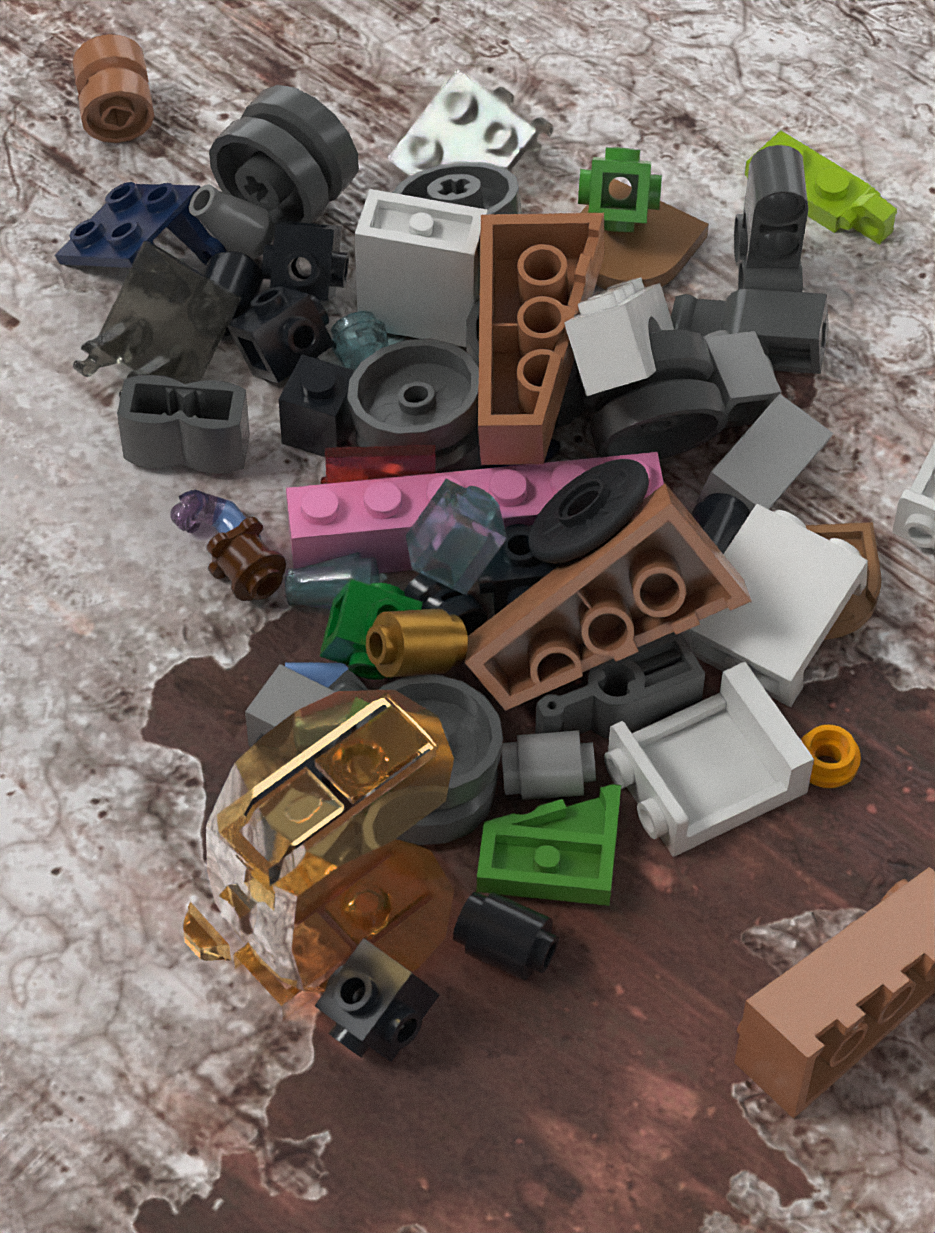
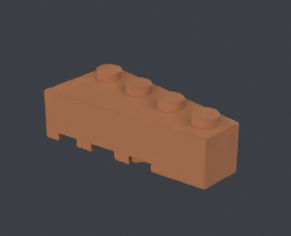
(529, 286)
(601, 607)
(841, 998)

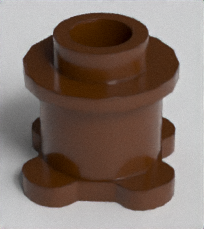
(246, 561)

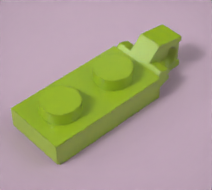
(839, 197)

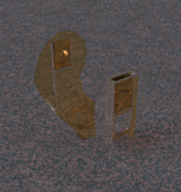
(271, 887)

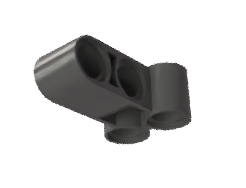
(772, 222)

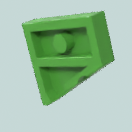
(553, 851)

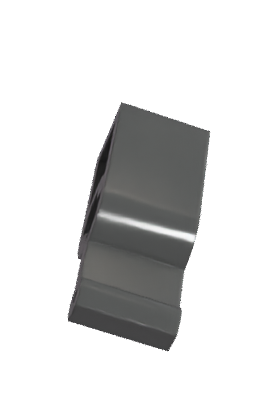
(787, 323)
(633, 690)

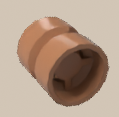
(113, 88)

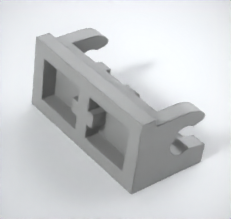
(768, 456)

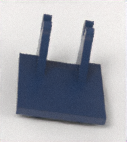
(133, 216)

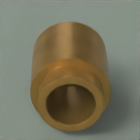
(416, 642)

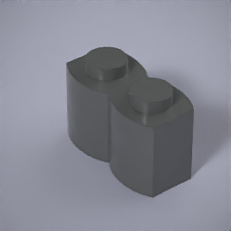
(184, 424)

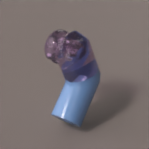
(207, 508)

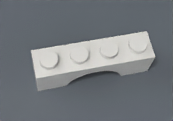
(613, 334)

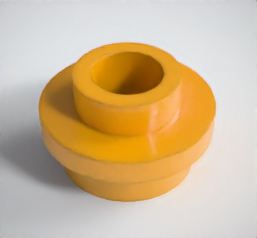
(835, 743)

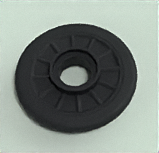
(588, 511)

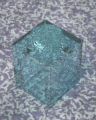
(456, 535)

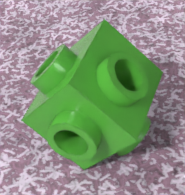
(620, 214)

